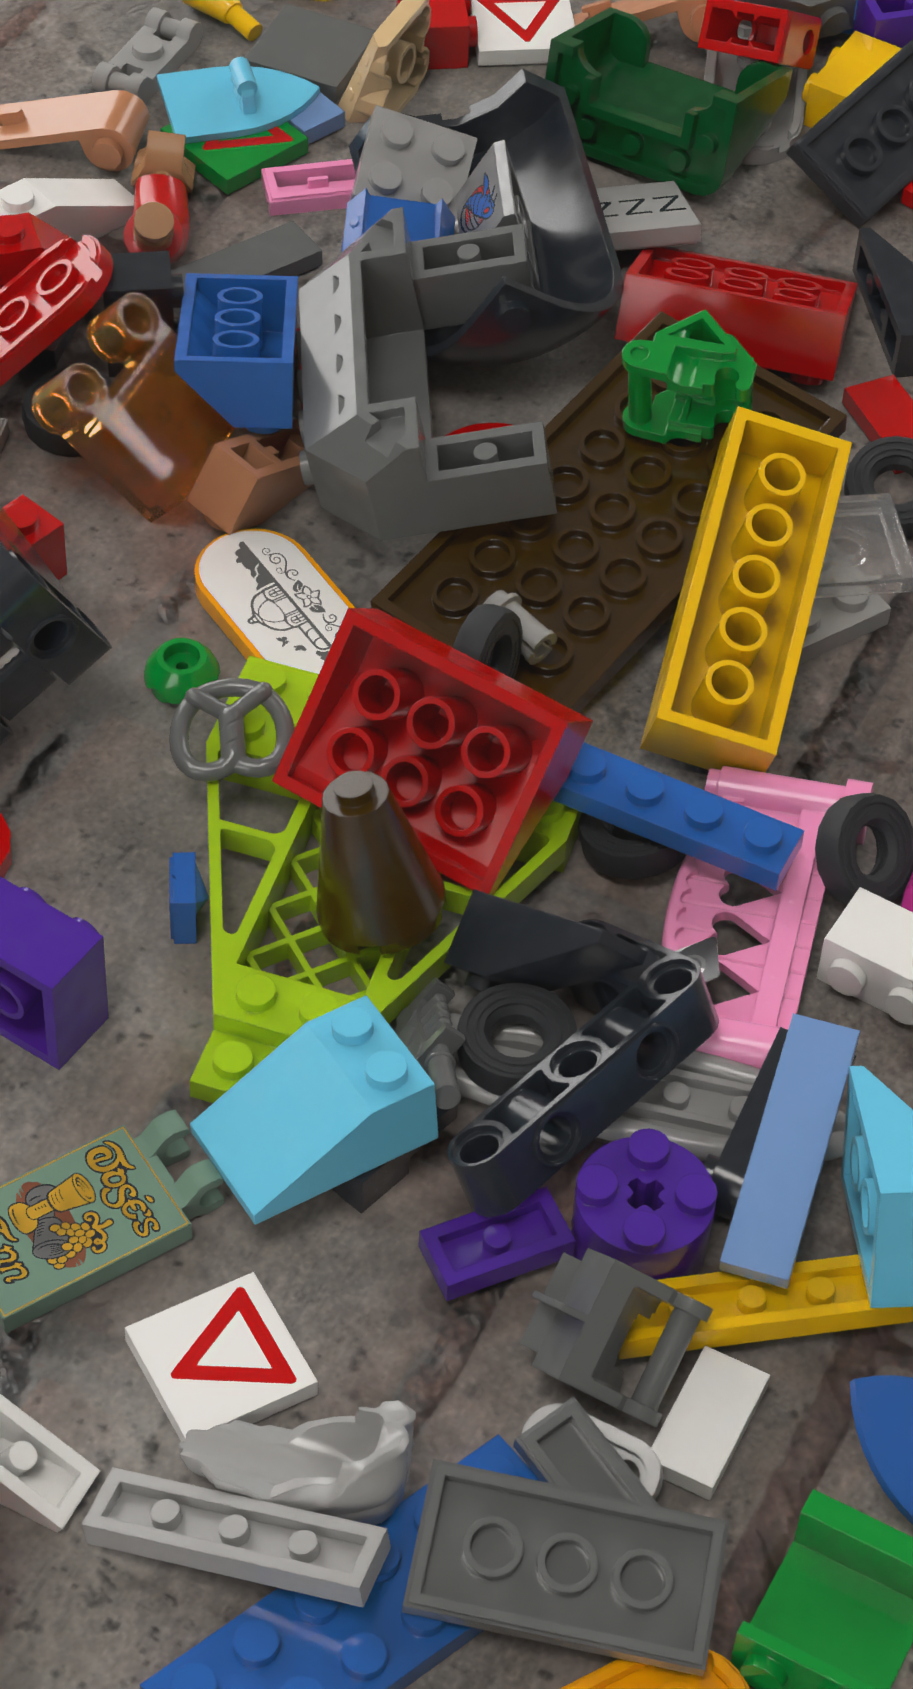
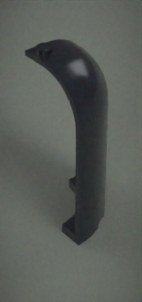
(569, 230)

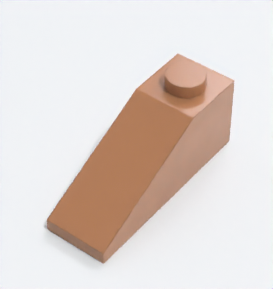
(249, 479)

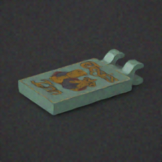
(97, 1216)

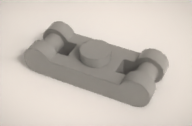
(148, 54)

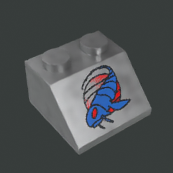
(494, 200)

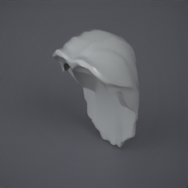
(324, 1466)

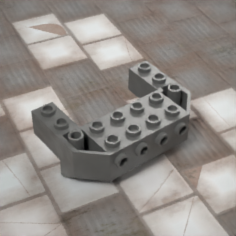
(370, 391)

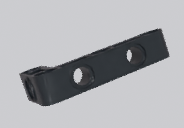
(641, 1032)

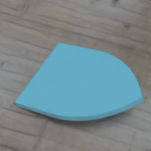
(232, 100)

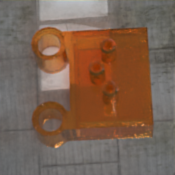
(149, 425)

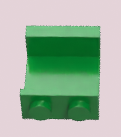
(835, 1606)

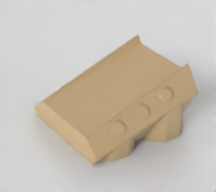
(391, 63)

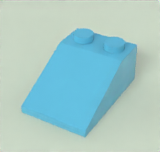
(319, 1112)
(880, 1187)

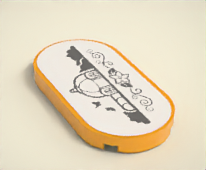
(270, 597)

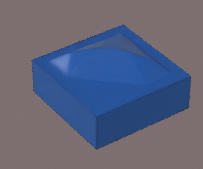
(186, 897)

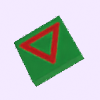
(239, 160)

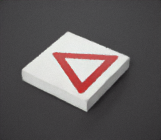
(518, 29)
(221, 1358)

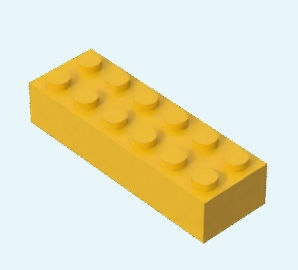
(747, 595)

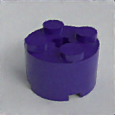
(645, 1205)

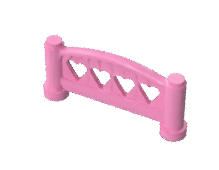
(782, 923)

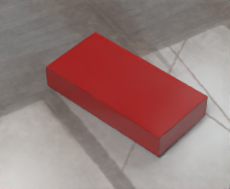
(881, 408)

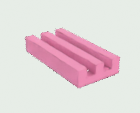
(308, 187)

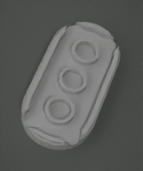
(787, 123)

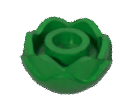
(178, 667)

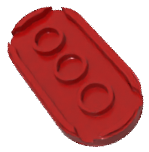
(49, 299)

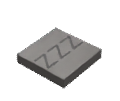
(648, 216)

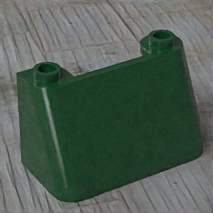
(656, 116)

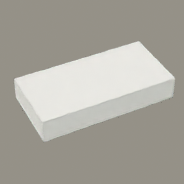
(708, 1421)

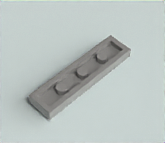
(237, 1536)

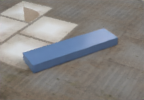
(789, 1151)

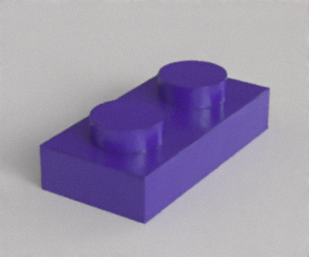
(488, 1250)

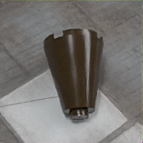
(373, 870)

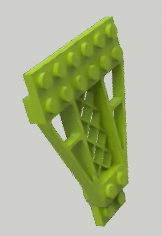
(261, 1009)

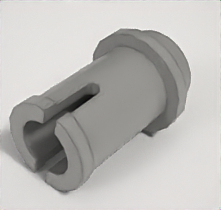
(534, 632)

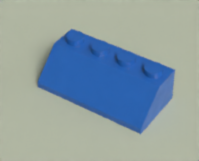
(241, 346)

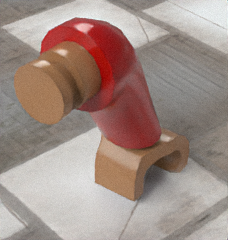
(160, 198)

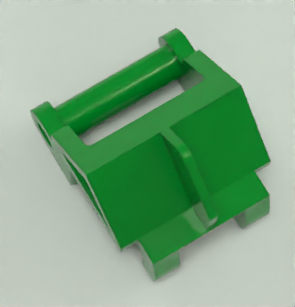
(704, 377)

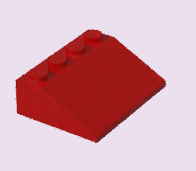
(776, 314)
(449, 735)

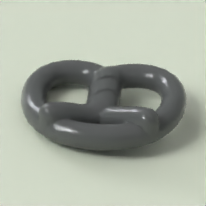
(231, 728)

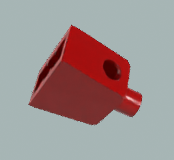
(775, 36)

